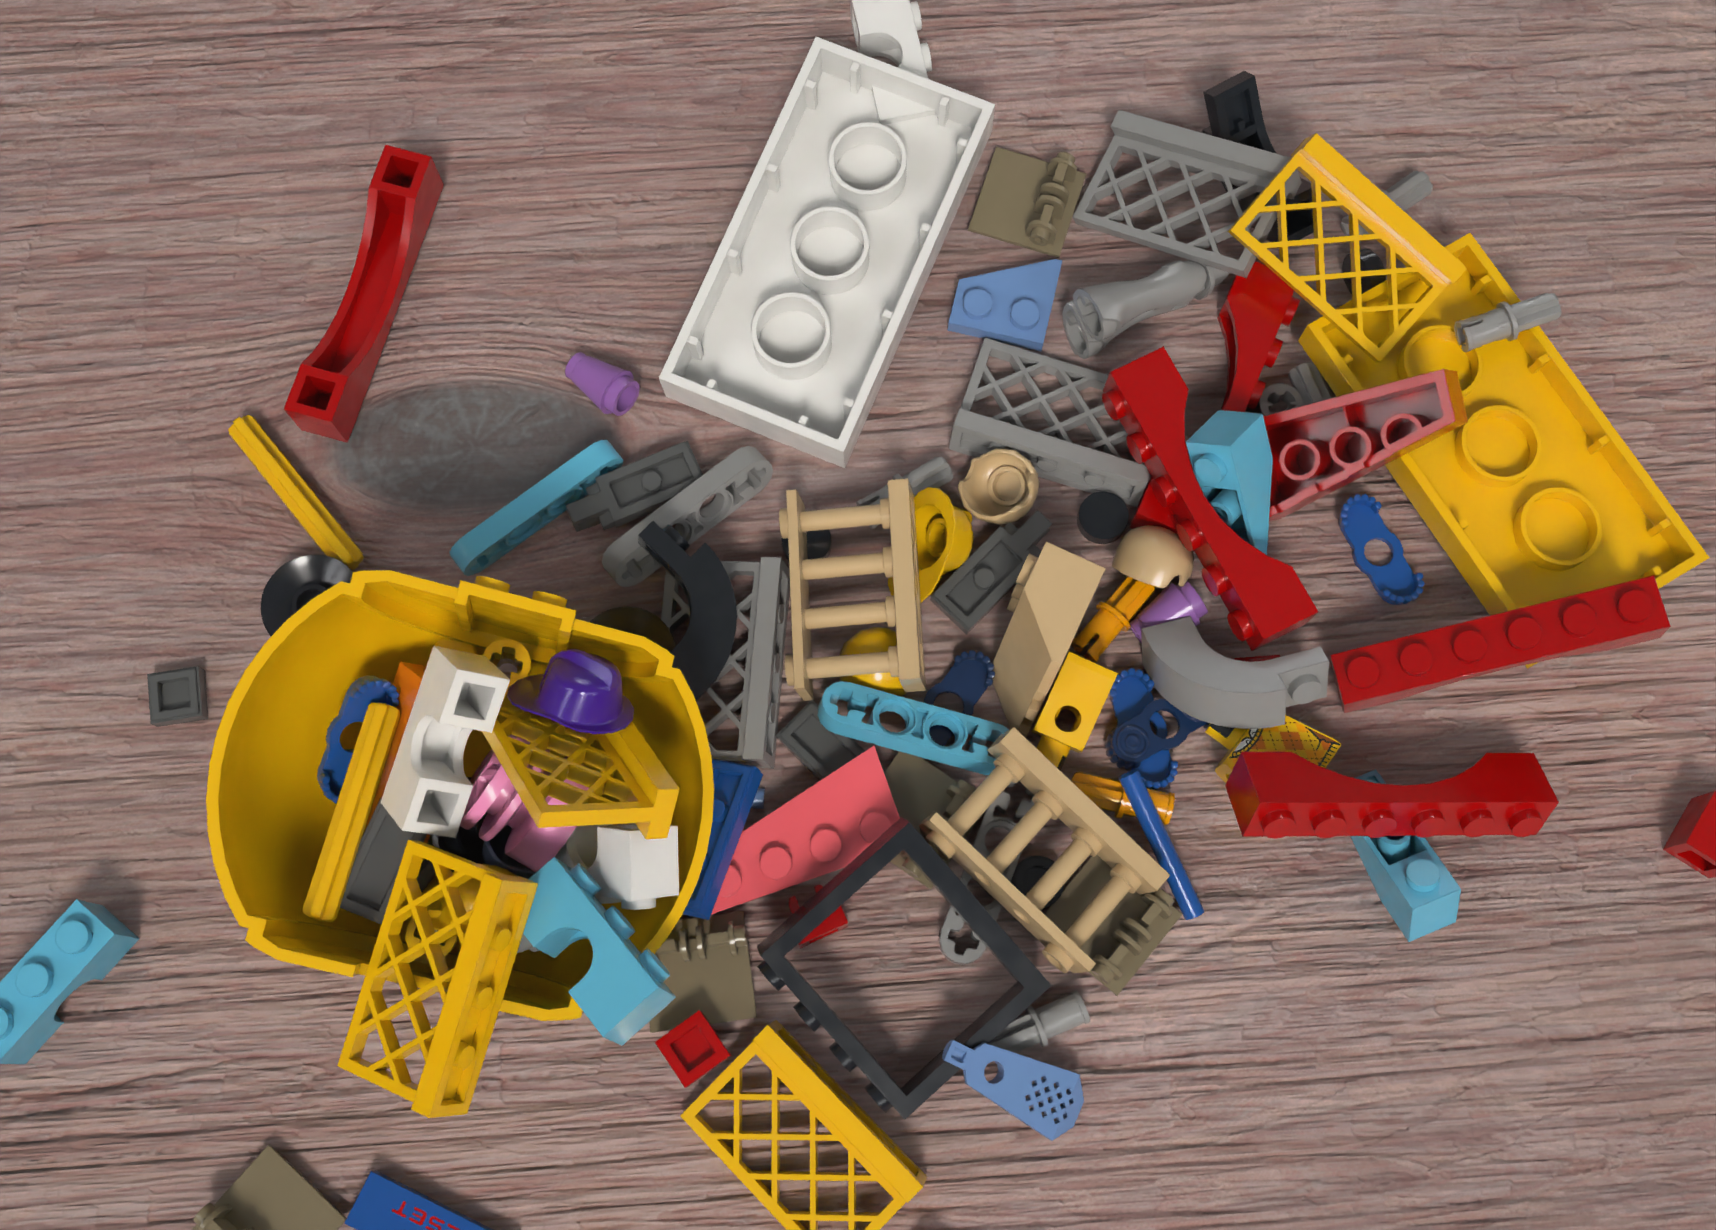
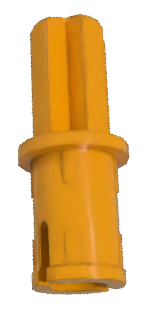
(1112, 617)
(1110, 796)

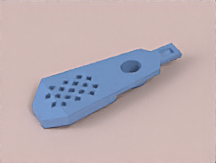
(1015, 1082)

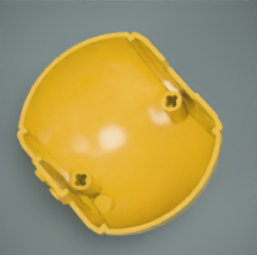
(273, 817)

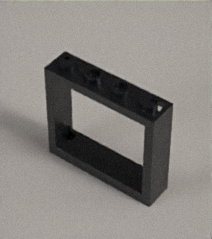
(817, 1012)

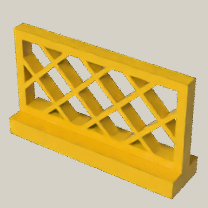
(1374, 213)
(624, 757)
(469, 991)
(830, 1106)

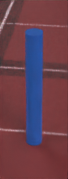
(1161, 844)

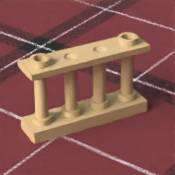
(899, 611)
(1092, 835)

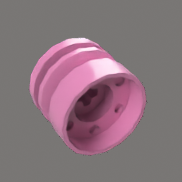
(496, 795)

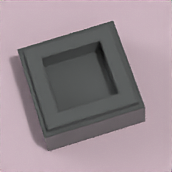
(177, 696)

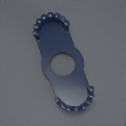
(967, 680)
(1135, 741)

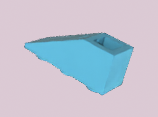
(1235, 472)
(1409, 879)

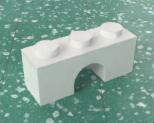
(890, 31)
(428, 779)
(625, 863)

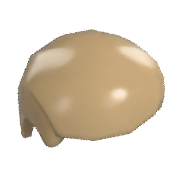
(999, 486)
(1153, 556)

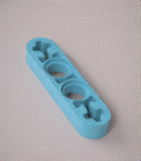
(533, 508)
(918, 719)

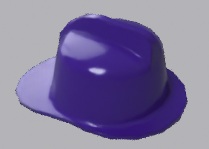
(577, 693)

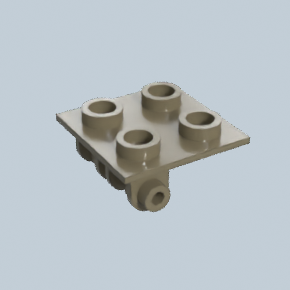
(1028, 200)
(920, 792)
(1125, 935)
(707, 971)
(270, 1198)

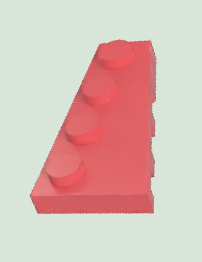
(811, 833)

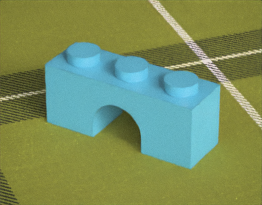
(74, 950)
(622, 984)

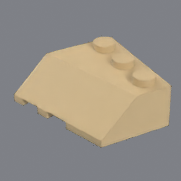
(1046, 615)

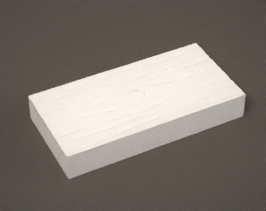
(827, 254)

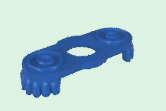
(1361, 524)
(1128, 698)
(335, 758)

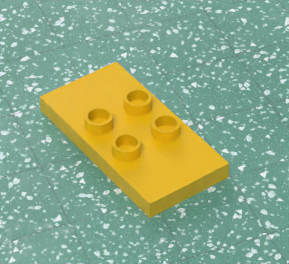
(1538, 482)

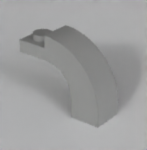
(1224, 688)

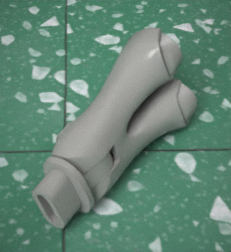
(1110, 308)

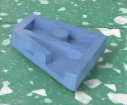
(1007, 304)

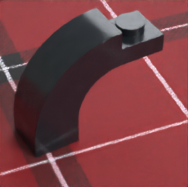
(1238, 117)
(711, 604)

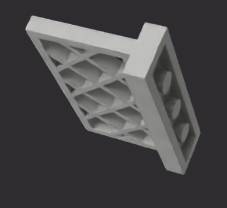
(1191, 152)
(1052, 457)
(763, 659)

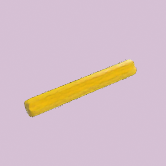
(294, 491)
(351, 812)

